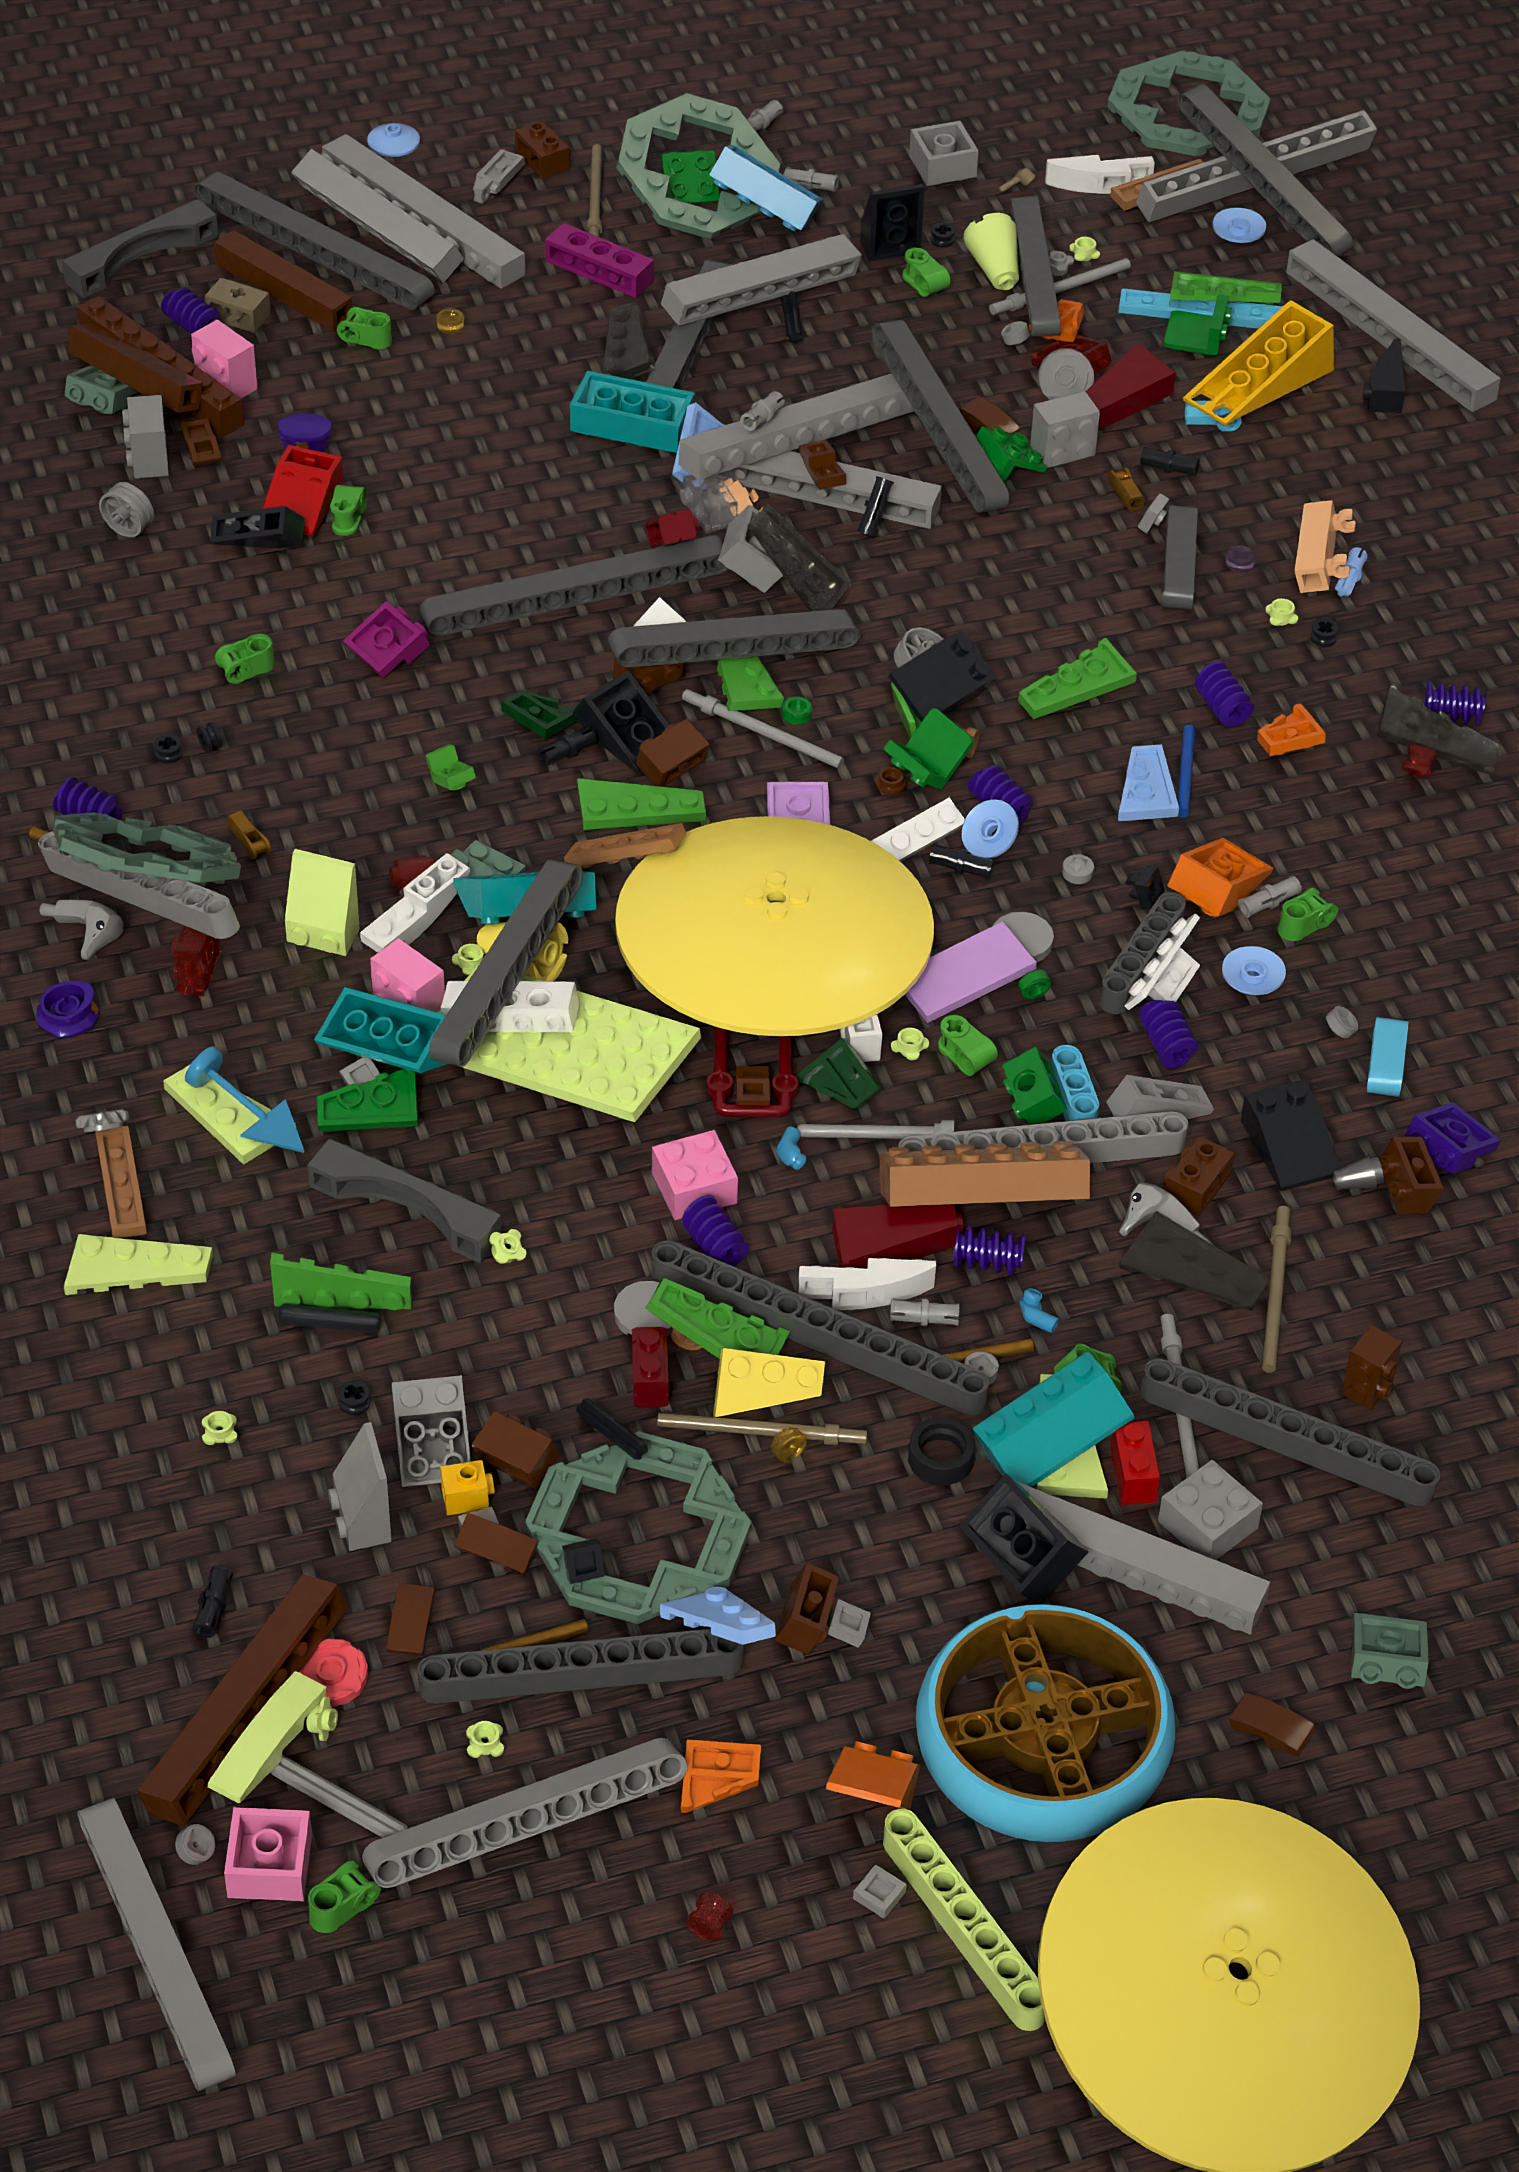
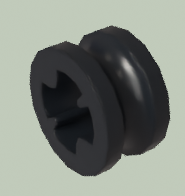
(942, 235)
(1324, 632)
(209, 737)
(170, 755)
(349, 1404)

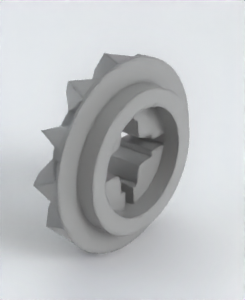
(102, 1120)

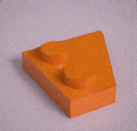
(1070, 317)
(1291, 732)
(718, 1771)

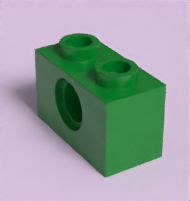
(1033, 1087)

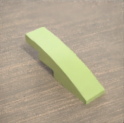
(266, 1736)

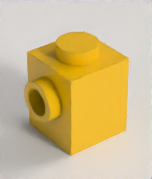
(465, 1487)

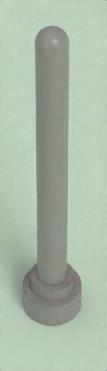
(873, 1131)

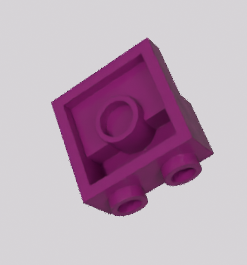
(387, 639)

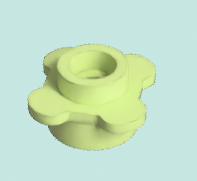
(1084, 249)
(1281, 612)
(468, 957)
(910, 1043)
(503, 1254)
(219, 1420)
(322, 1719)
(482, 1731)

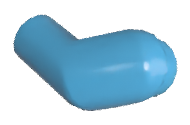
(789, 1151)
(1033, 1312)

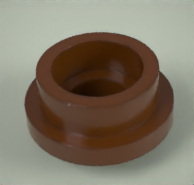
(891, 781)

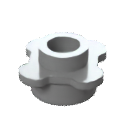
(1060, 262)

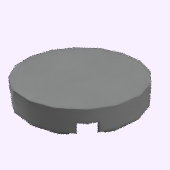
(1065, 373)
(1031, 931)
(631, 1311)

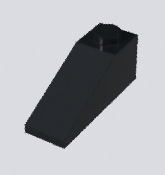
(1386, 382)
(259, 528)

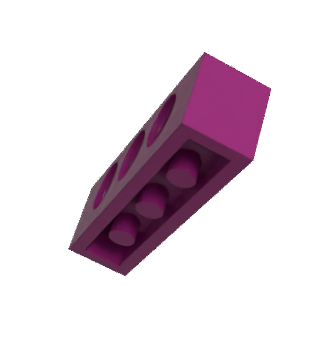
(599, 260)

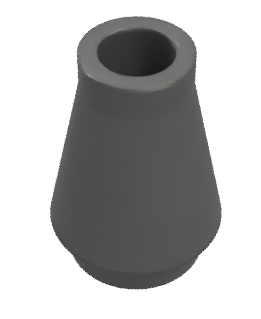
(1360, 1174)

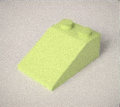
(322, 903)

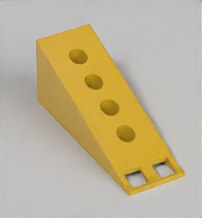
(1272, 362)

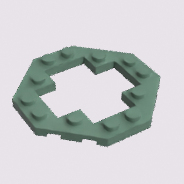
(1160, 72)
(652, 186)
(208, 862)
(604, 1470)

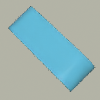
(1387, 1057)
(1074, 1084)

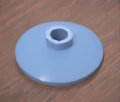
(393, 140)
(1239, 225)
(981, 824)
(1253, 970)

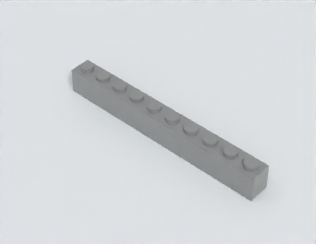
(1221, 179)
(479, 246)
(1389, 320)
(793, 426)

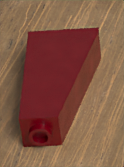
(1131, 386)
(893, 1232)

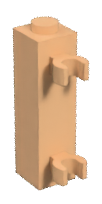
(1317, 545)

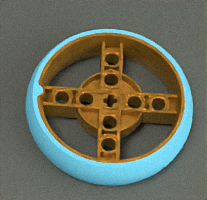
(1045, 1723)

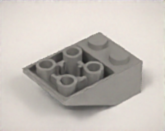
(429, 1428)

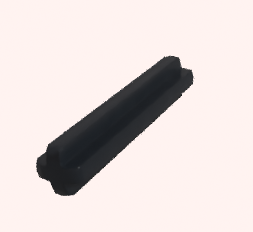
(792, 317)
(329, 1318)
(612, 1429)

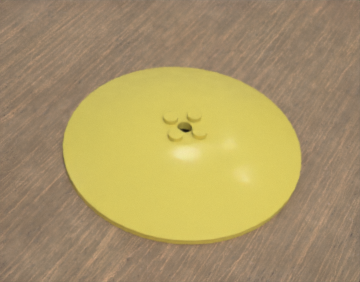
(822, 958)
(1183, 2050)

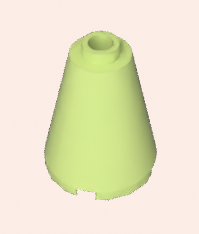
(995, 248)

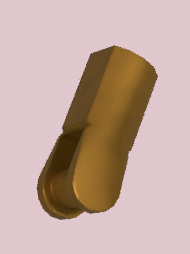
(1126, 488)
(247, 834)

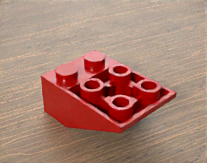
(305, 484)

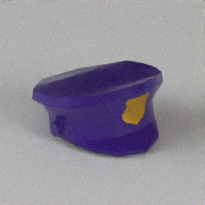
(305, 431)
(68, 1009)

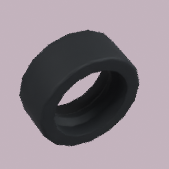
(941, 1472)

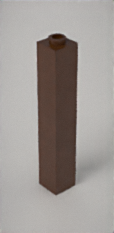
(282, 280)
(135, 367)

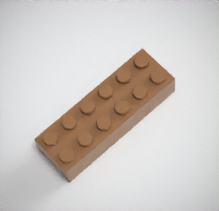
(984, 1174)

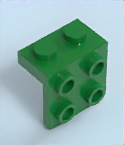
(690, 176)
(1198, 331)
(1009, 450)
(932, 750)

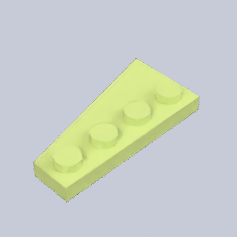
(218, 1114)
(112, 1261)
(1077, 1478)

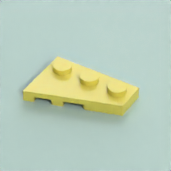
(764, 1380)

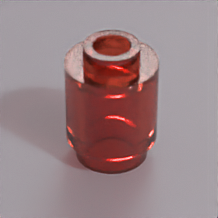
(408, 869)

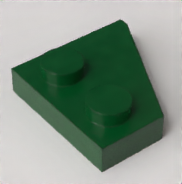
(538, 713)
(841, 1075)

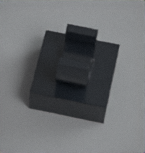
(1147, 886)
(583, 1561)

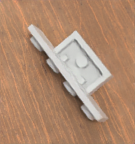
(1171, 971)

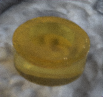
(450, 320)
(788, 1444)

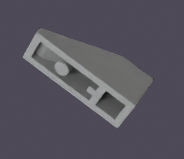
(1147, 1095)

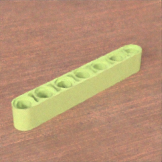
(965, 1934)

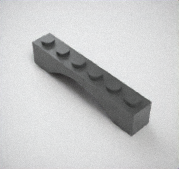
(181, 227)
(350, 1174)

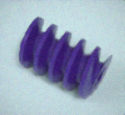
(188, 310)
(1224, 694)
(1456, 703)
(996, 784)
(78, 798)
(1168, 1032)
(714, 1231)
(989, 1250)

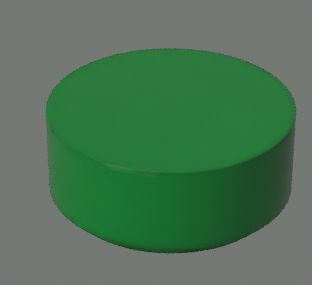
(797, 710)
(1034, 984)

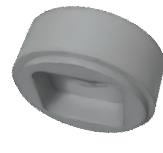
(1015, 333)
(1078, 869)
(1342, 1022)
(985, 1363)
(195, 1844)

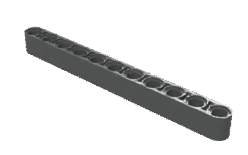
(314, 240)
(572, 586)
(825, 1329)

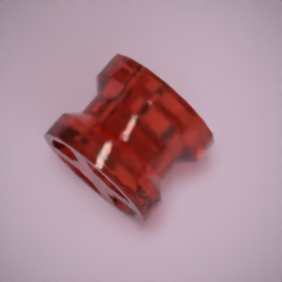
(1419, 761)
(709, 1916)

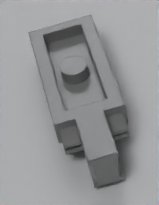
(496, 174)

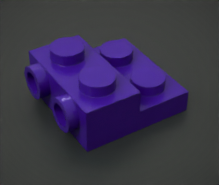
(1452, 1137)

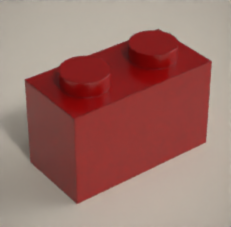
(1135, 1463)

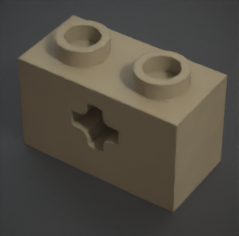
(239, 304)

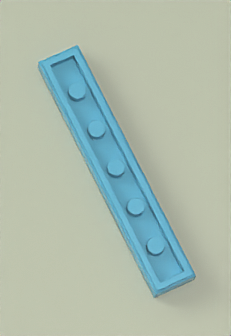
(1159, 305)

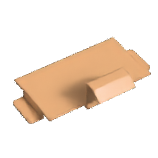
(741, 494)

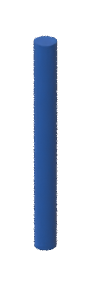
(1186, 770)

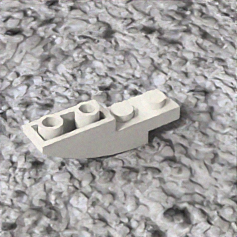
(1095, 176)
(420, 906)
(870, 1287)

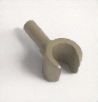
(1025, 176)

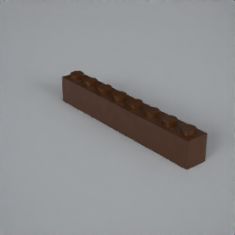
(217, 402)
(274, 1654)

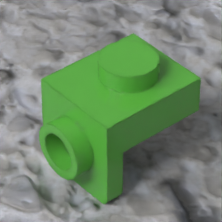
(447, 769)

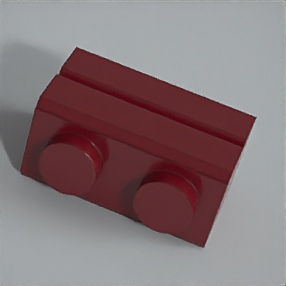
(671, 528)
(650, 1367)

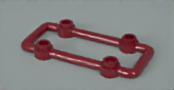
(721, 1083)

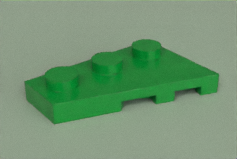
(376, 1104)

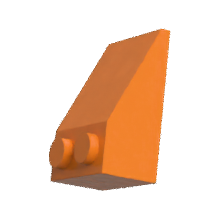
(1217, 876)
(875, 1776)

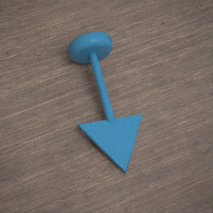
(272, 1128)

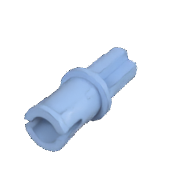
(1345, 585)

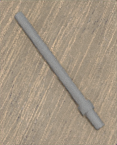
(1017, 300)
(713, 706)
(1172, 1348)

